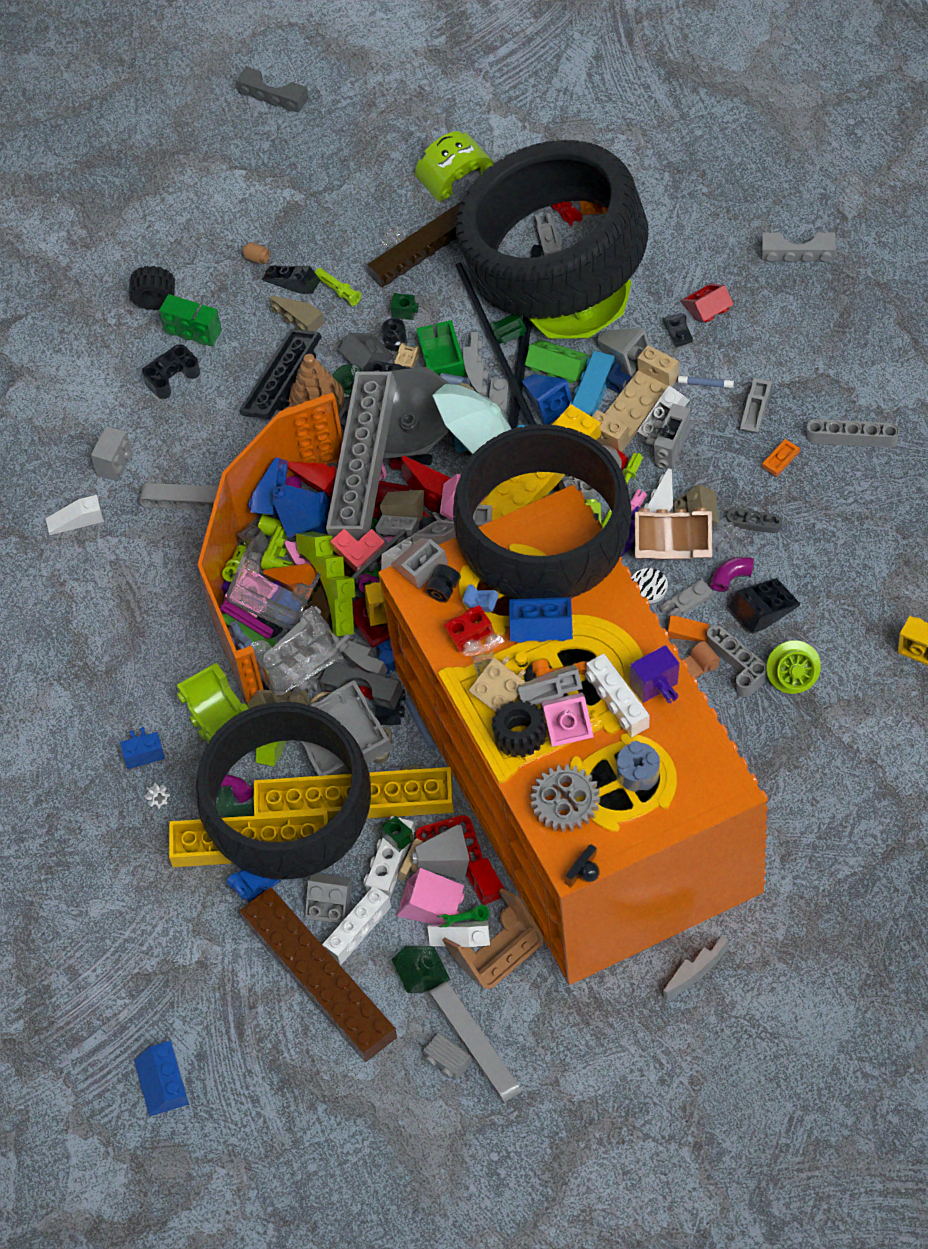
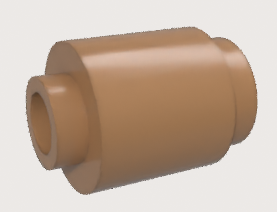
(256, 253)

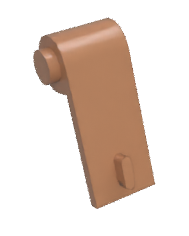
(702, 660)

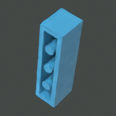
(593, 382)

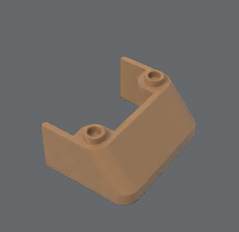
(506, 949)

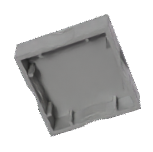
(354, 713)

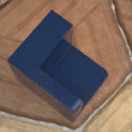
(617, 380)

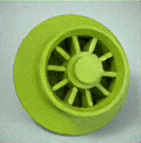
(793, 666)

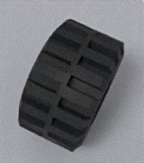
(151, 286)
(516, 715)

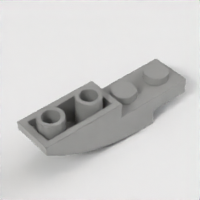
(474, 366)

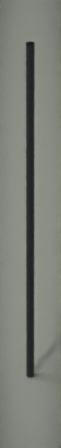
(496, 346)

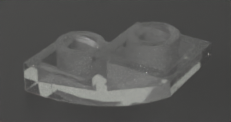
(475, 647)

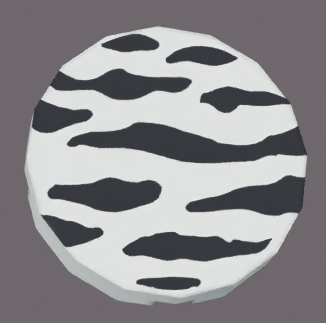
(652, 584)

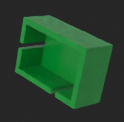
(178, 320)
(443, 352)

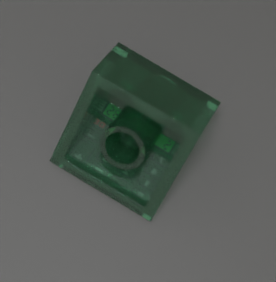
(420, 968)

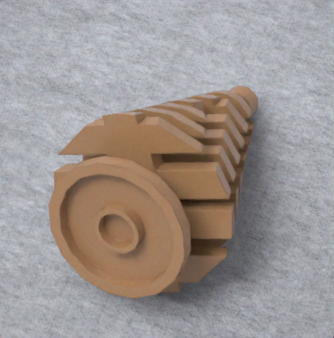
(314, 382)

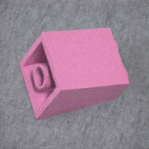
(429, 896)

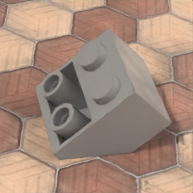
(420, 561)
(328, 898)

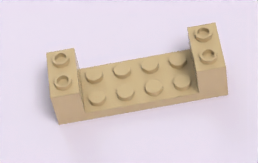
(637, 398)

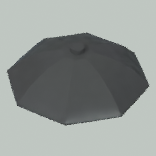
(415, 416)

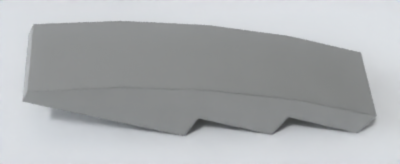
(692, 972)

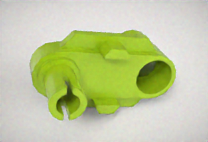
(274, 528)

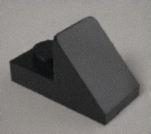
(678, 329)

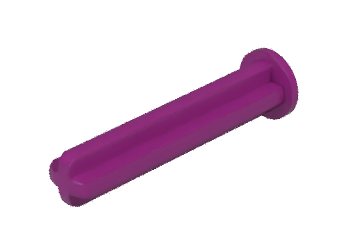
(246, 619)

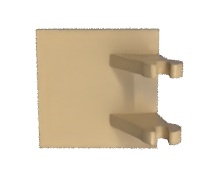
(497, 684)

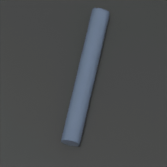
(420, 724)

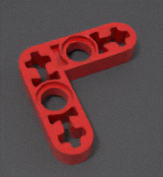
(449, 823)

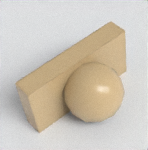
(407, 865)

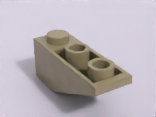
(299, 313)

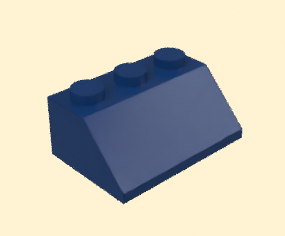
(540, 619)
(161, 1079)

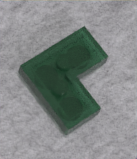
(225, 805)

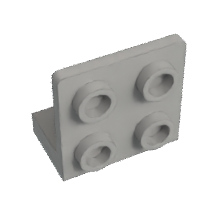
(393, 525)

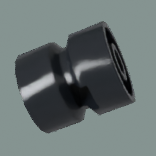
(394, 334)
(443, 582)

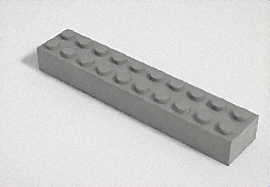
(362, 454)

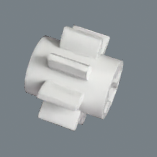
(160, 798)

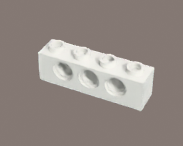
(389, 866)
(357, 924)

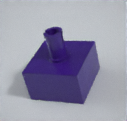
(655, 675)

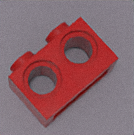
(469, 630)

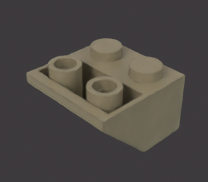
(698, 498)

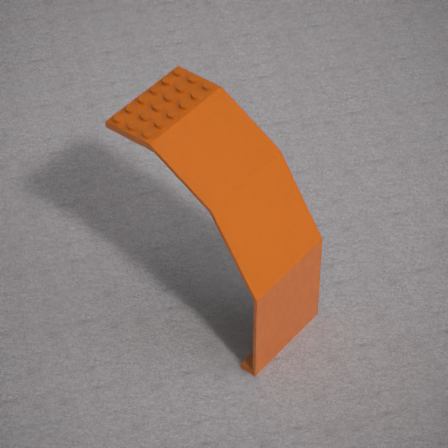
(295, 434)

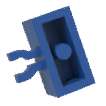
(142, 749)

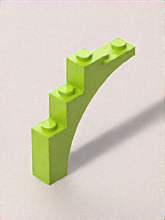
(338, 588)

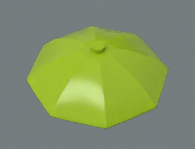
(588, 321)

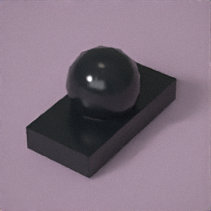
(584, 867)

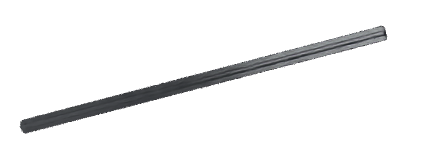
(521, 358)

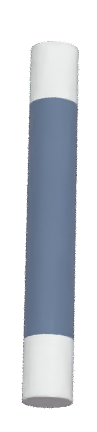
(706, 381)

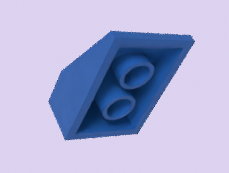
(262, 498)

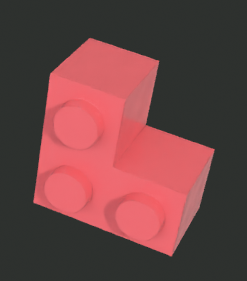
(356, 552)

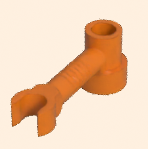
(541, 667)

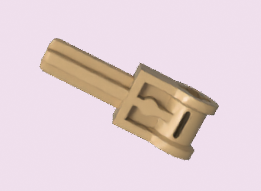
(407, 355)

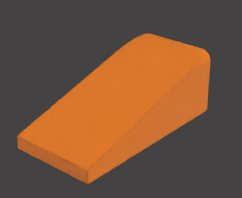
(687, 629)

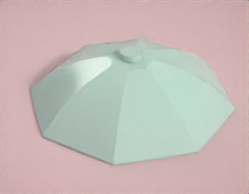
(470, 415)

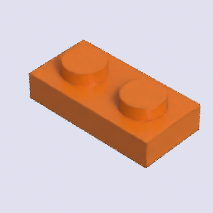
(781, 457)

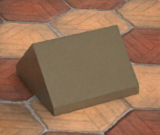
(403, 504)

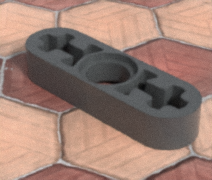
(768, 517)

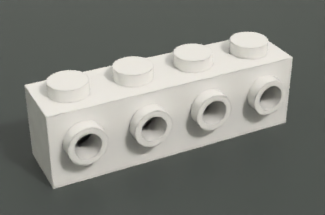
(617, 695)

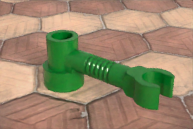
(478, 913)

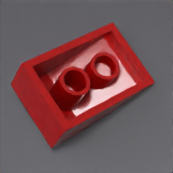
(315, 475)
(426, 479)

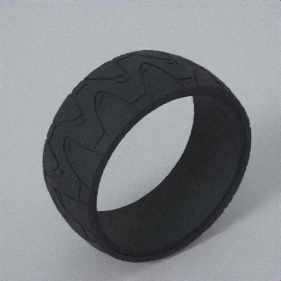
(531, 451)
(264, 726)

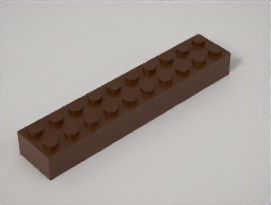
(318, 974)

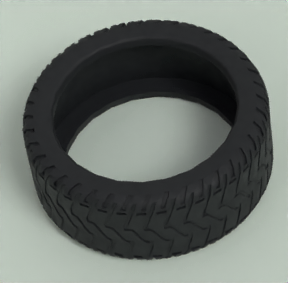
(572, 277)

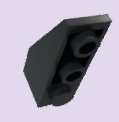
(294, 278)

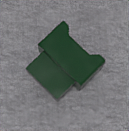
(508, 328)

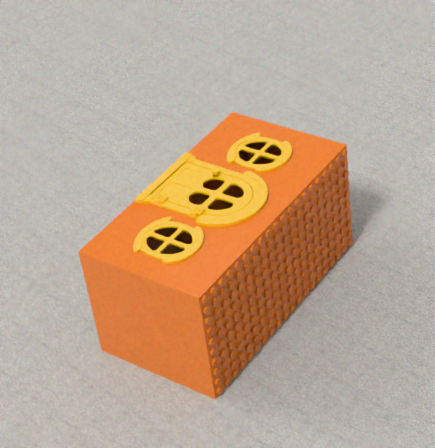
(661, 862)

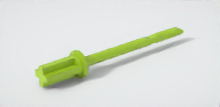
(629, 472)

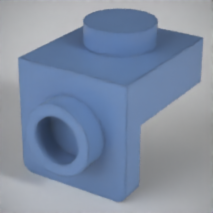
(486, 598)

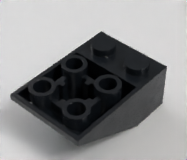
(763, 604)

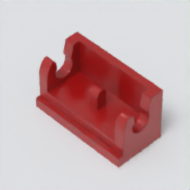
(484, 881)

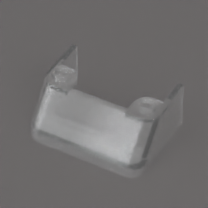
(267, 598)

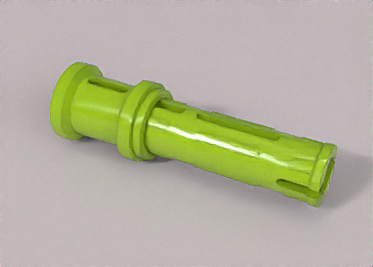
(343, 289)
(232, 564)

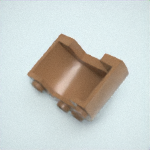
(673, 534)

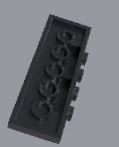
(275, 383)

